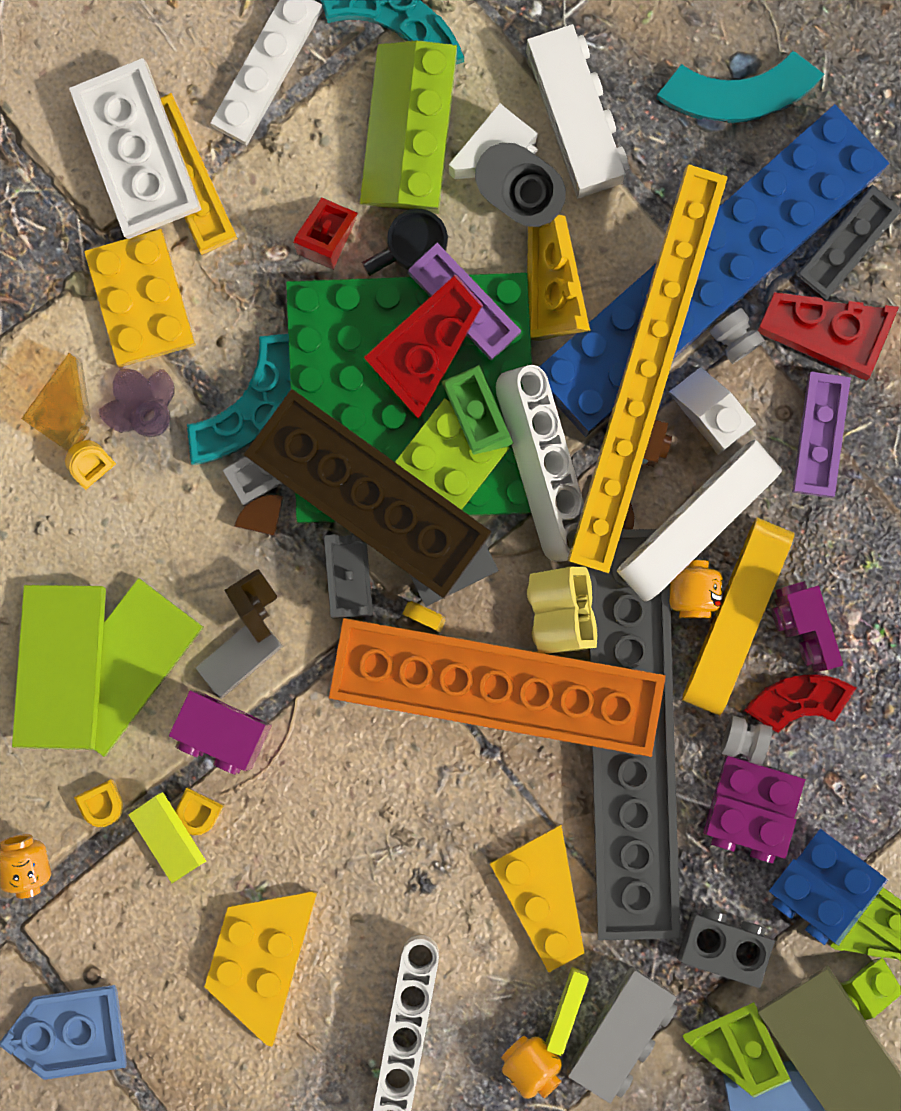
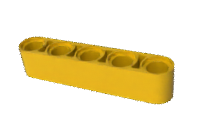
(738, 617)

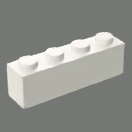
(576, 110)

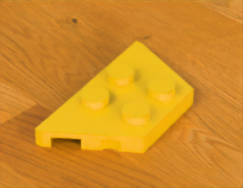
(259, 958)

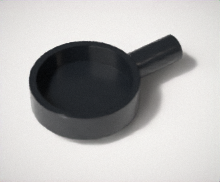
(408, 240)

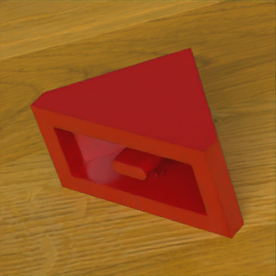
(325, 233)

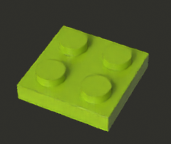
(444, 459)

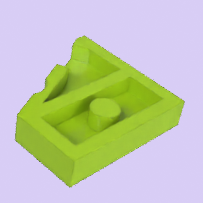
(877, 930)
(741, 1050)

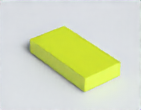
(167, 837)
(567, 1011)

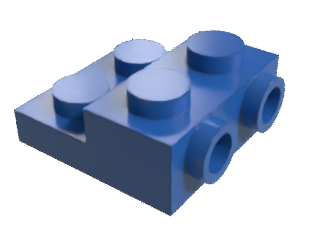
(827, 888)

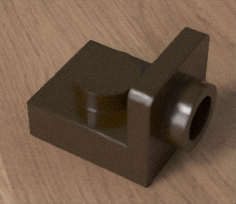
(249, 599)

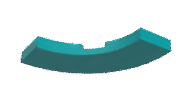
(407, 18)
(740, 99)
(245, 419)

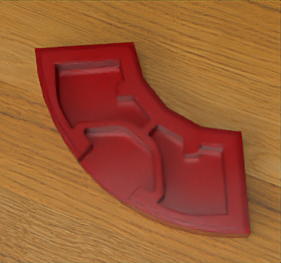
(798, 698)

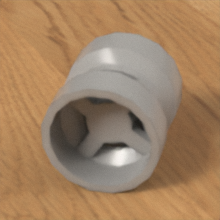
(736, 335)
(747, 740)

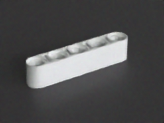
(533, 448)
(699, 520)
(407, 1016)

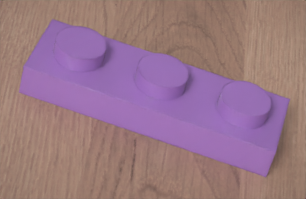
(492, 327)
(821, 434)

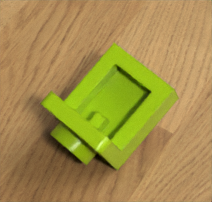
(872, 988)

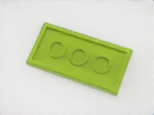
(139, 650)
(59, 667)

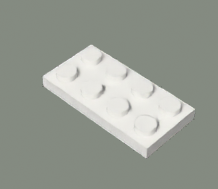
(135, 148)

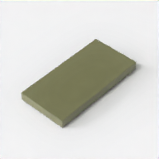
(833, 1046)

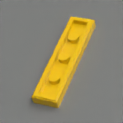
(211, 224)

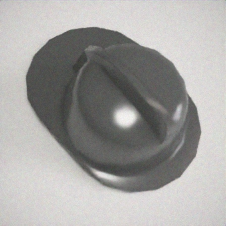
(520, 184)

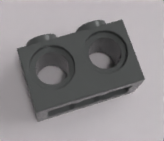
(722, 957)

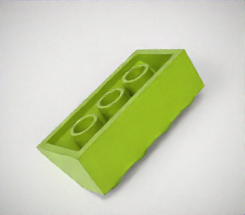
(408, 125)

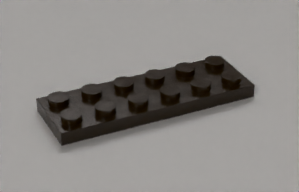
(368, 493)

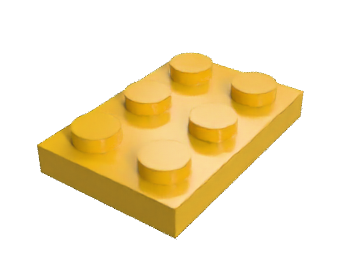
(140, 298)

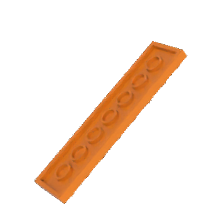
(497, 687)

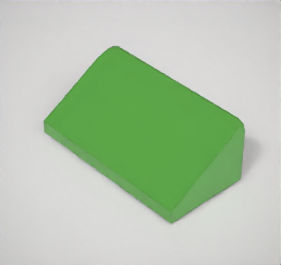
(477, 411)

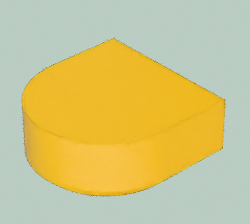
(87, 462)
(424, 616)
(101, 804)
(198, 812)

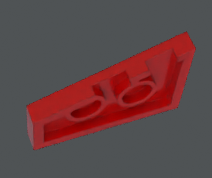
(832, 332)
(425, 343)

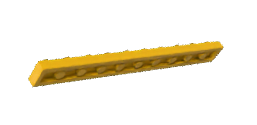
(647, 368)

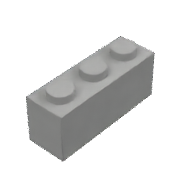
(622, 1035)

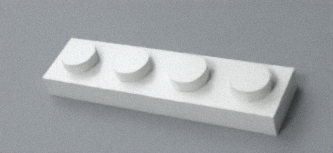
(265, 68)

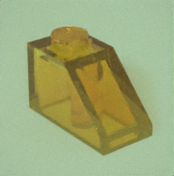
(62, 405)

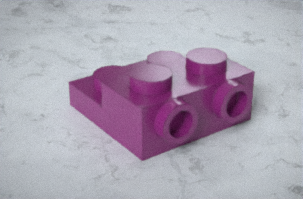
(804, 612)
(754, 809)

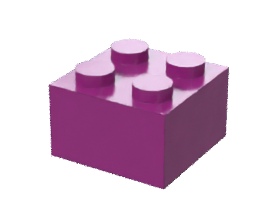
(219, 731)

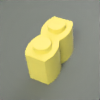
(562, 610)

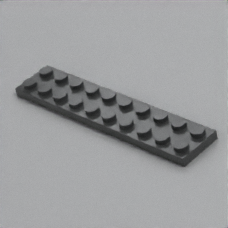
(633, 791)

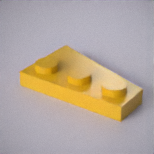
(553, 283)
(543, 896)

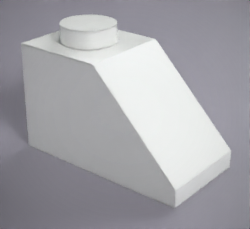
(497, 128)
(712, 410)

